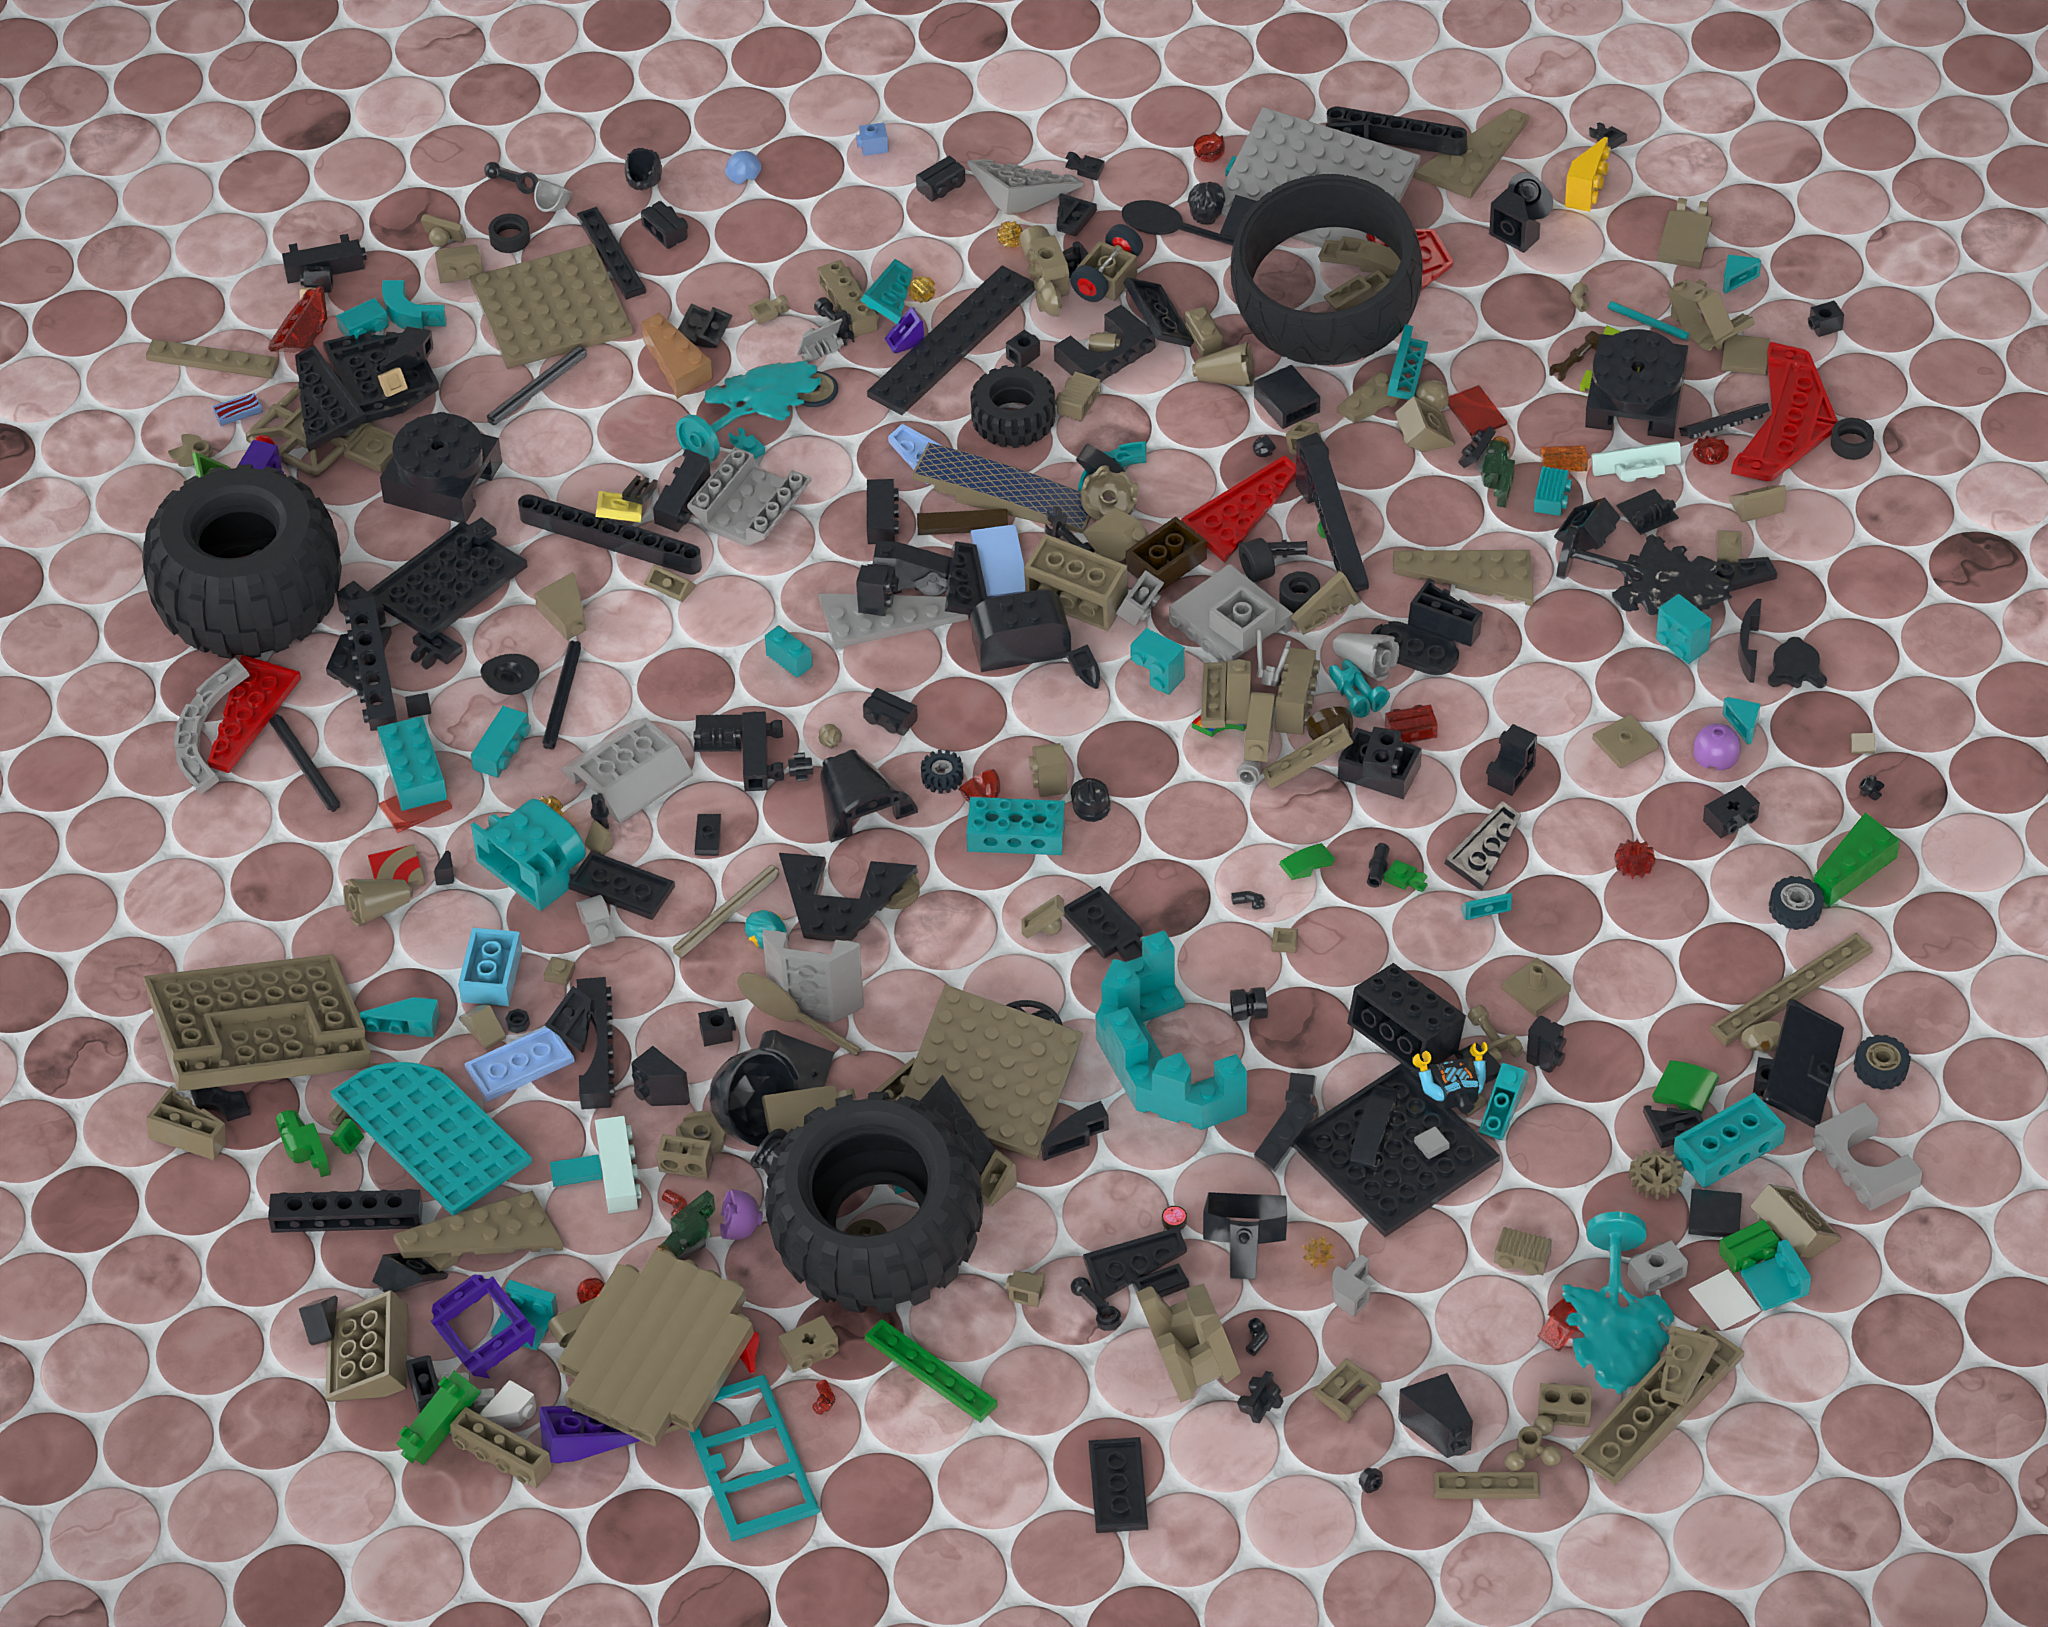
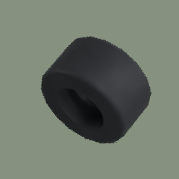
(1257, 559)
(1297, 583)

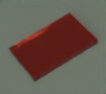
(1475, 410)
(408, 818)

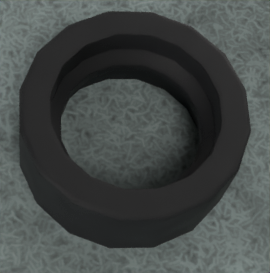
(506, 222)
(1851, 450)

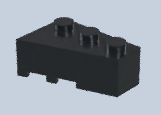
(671, 507)
(1444, 615)

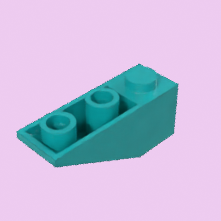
(407, 1017)
(1503, 1101)

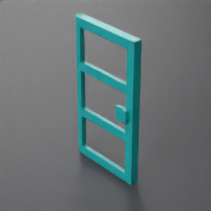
(716, 1462)

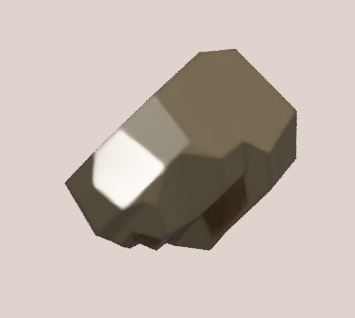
(1762, 1036)

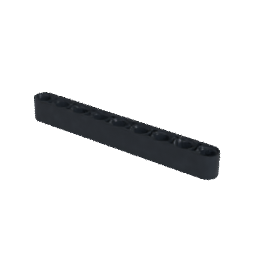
(610, 534)

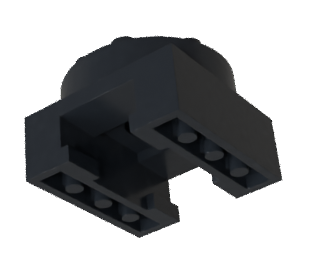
(1643, 395)
(438, 465)

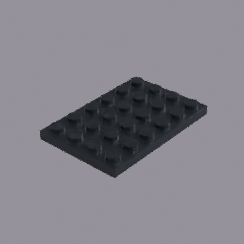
(446, 582)

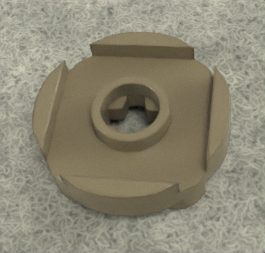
(703, 1122)

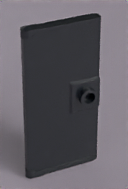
(1803, 1063)

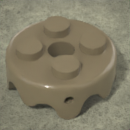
(1108, 483)

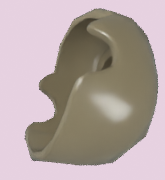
(1433, 393)

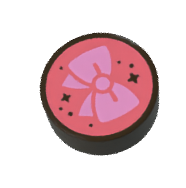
(1174, 1217)

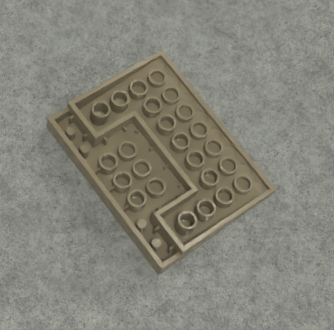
(257, 1022)

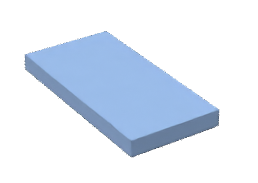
(1000, 560)
(519, 1063)

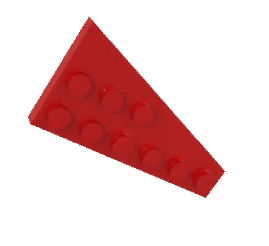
(1239, 509)
(250, 709)

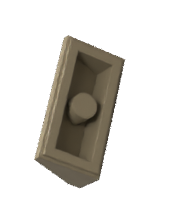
(669, 583)

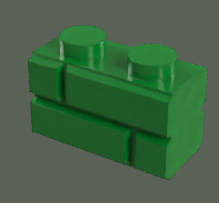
(1749, 1246)

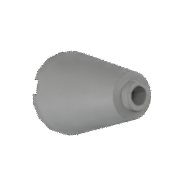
(1369, 652)

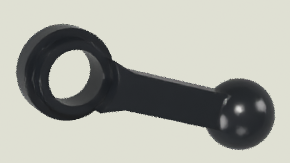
(493, 170)
(1081, 1287)

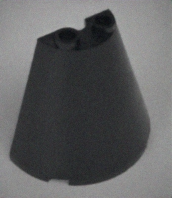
(857, 789)

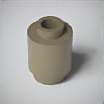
(1103, 342)

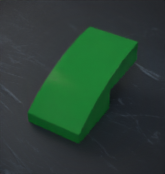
(1305, 860)

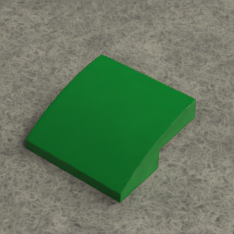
(1686, 1086)

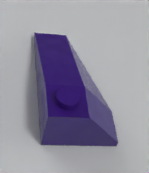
(575, 1436)

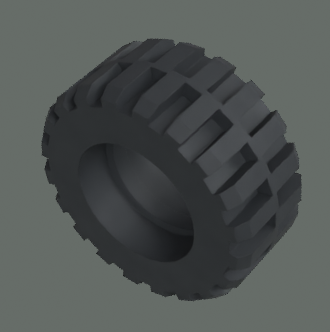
(1013, 386)

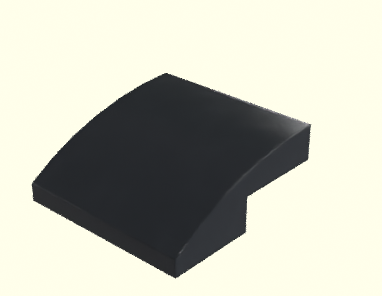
(703, 326)

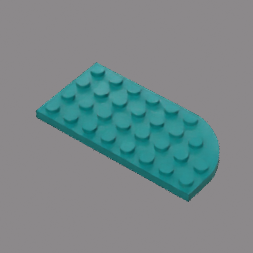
(432, 1131)

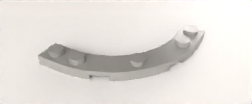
(192, 719)

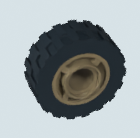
(1882, 1062)

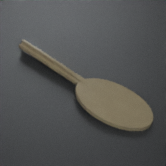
(778, 1003)

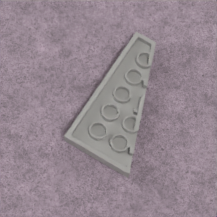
(905, 616)

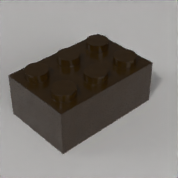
(1167, 552)

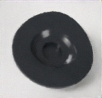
(510, 673)

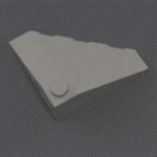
(1018, 188)

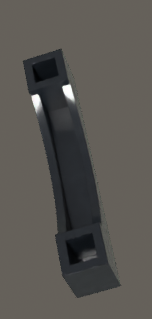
(595, 1084)

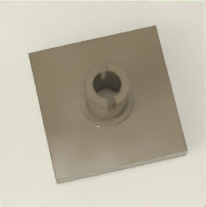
(1536, 987)

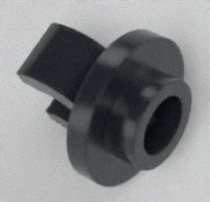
(1870, 787)

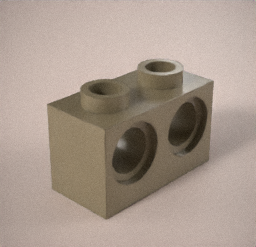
(684, 1156)
(1565, 1409)

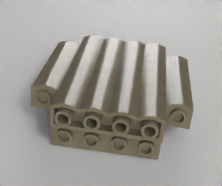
(656, 1347)

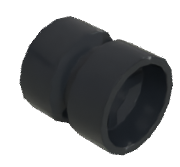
(1242, 1010)

